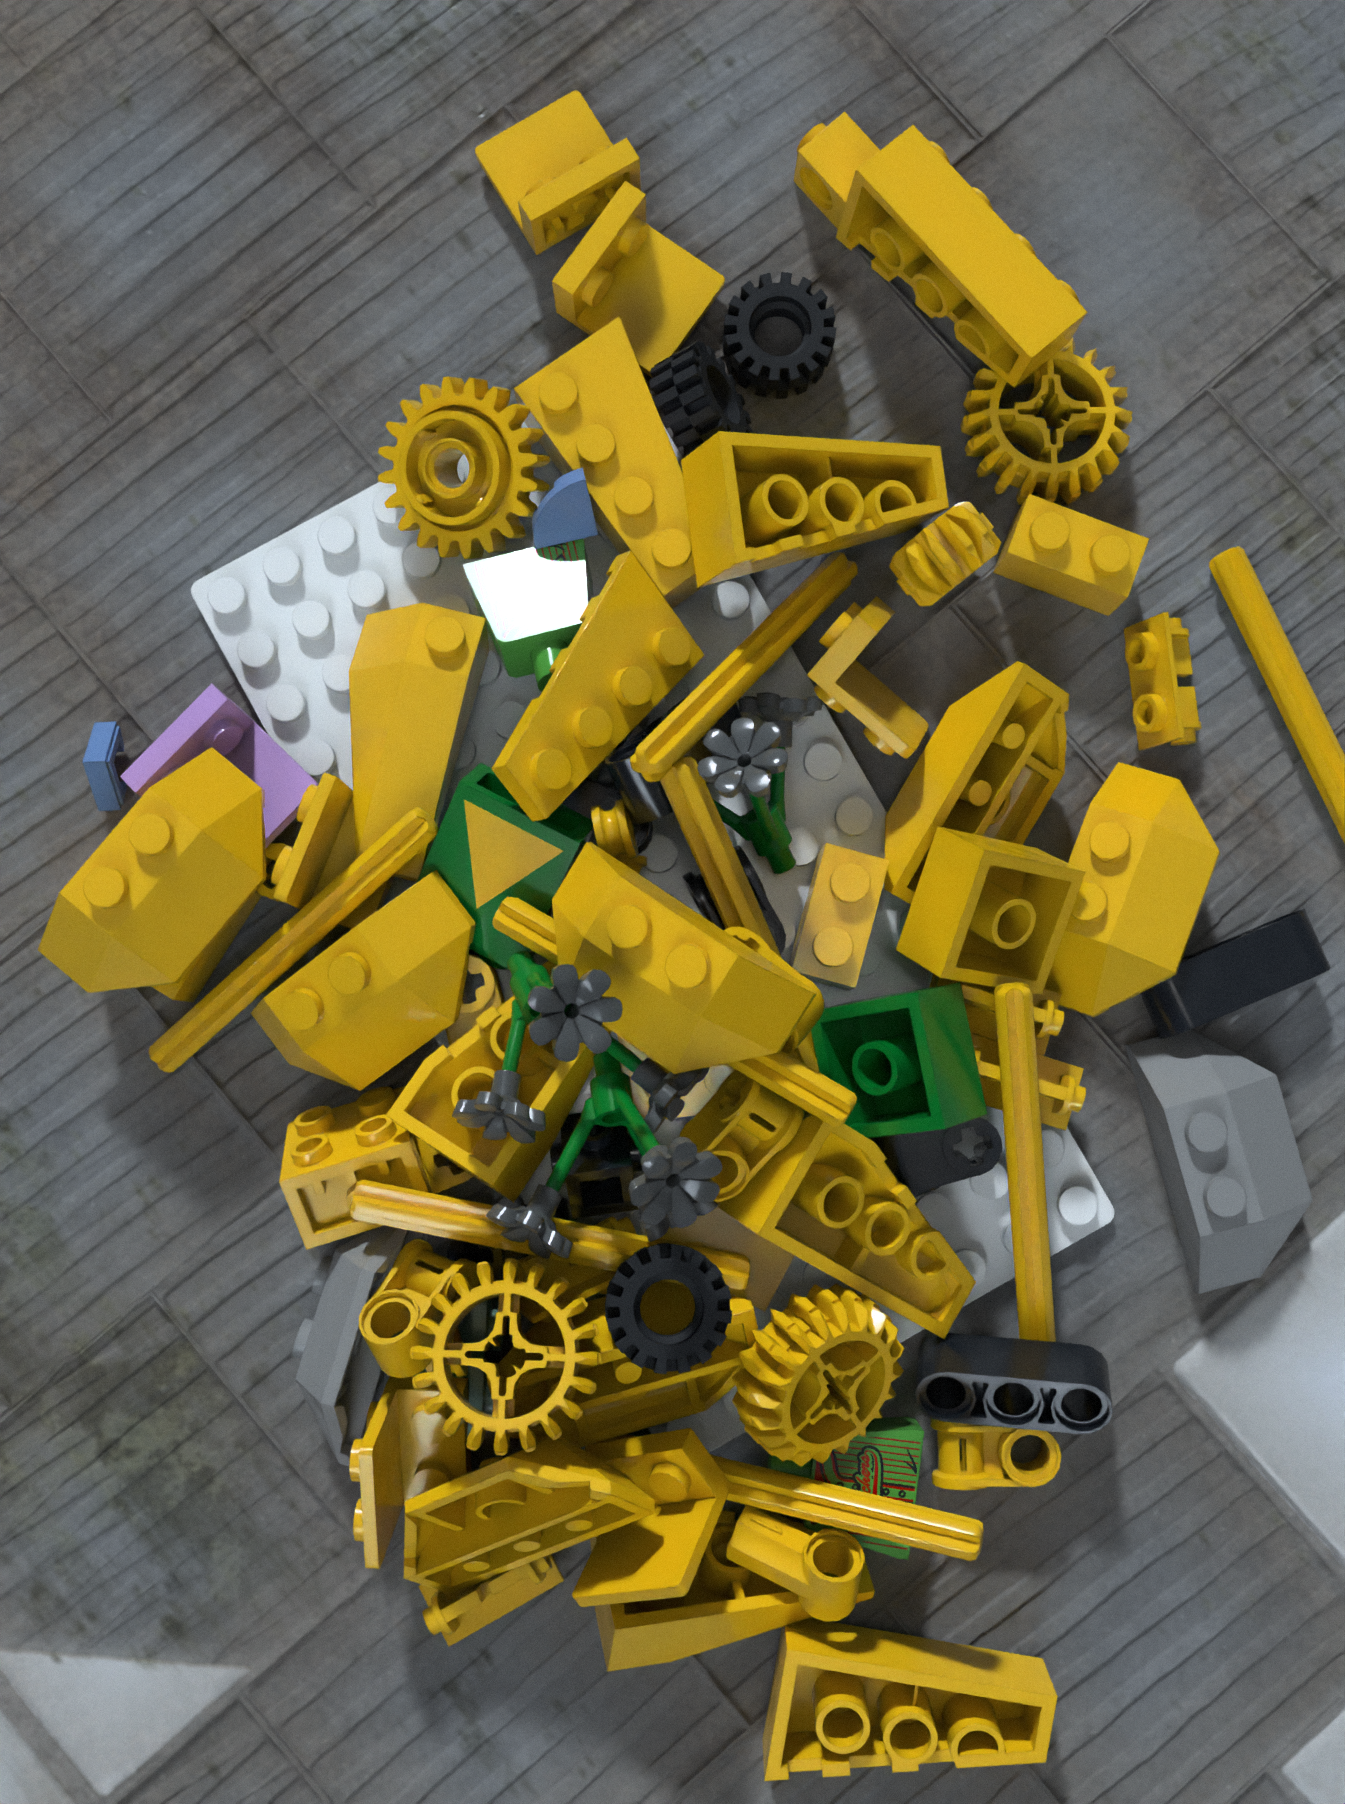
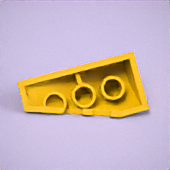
(409, 714)
(468, 1068)
(851, 1217)
(719, 1609)

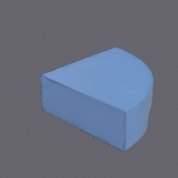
(564, 512)
(100, 767)

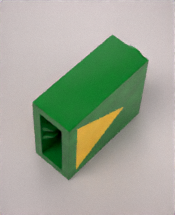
(496, 852)

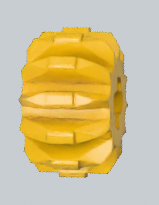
(944, 553)

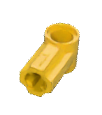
(798, 1559)

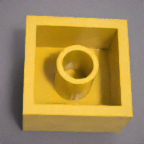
(989, 910)

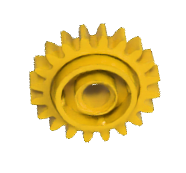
(501, 467)

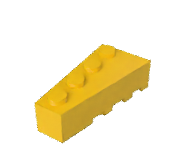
(958, 257)
(605, 421)
(797, 497)
(900, 1702)

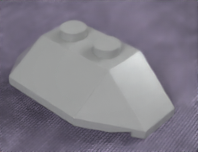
(1221, 1155)
(336, 1363)

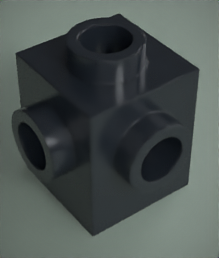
(605, 1154)

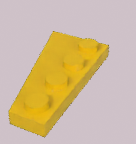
(599, 689)

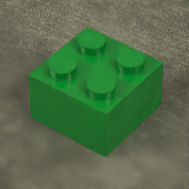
(903, 1059)

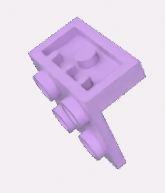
(221, 724)

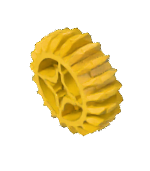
(1091, 414)
(446, 1353)
(817, 1374)

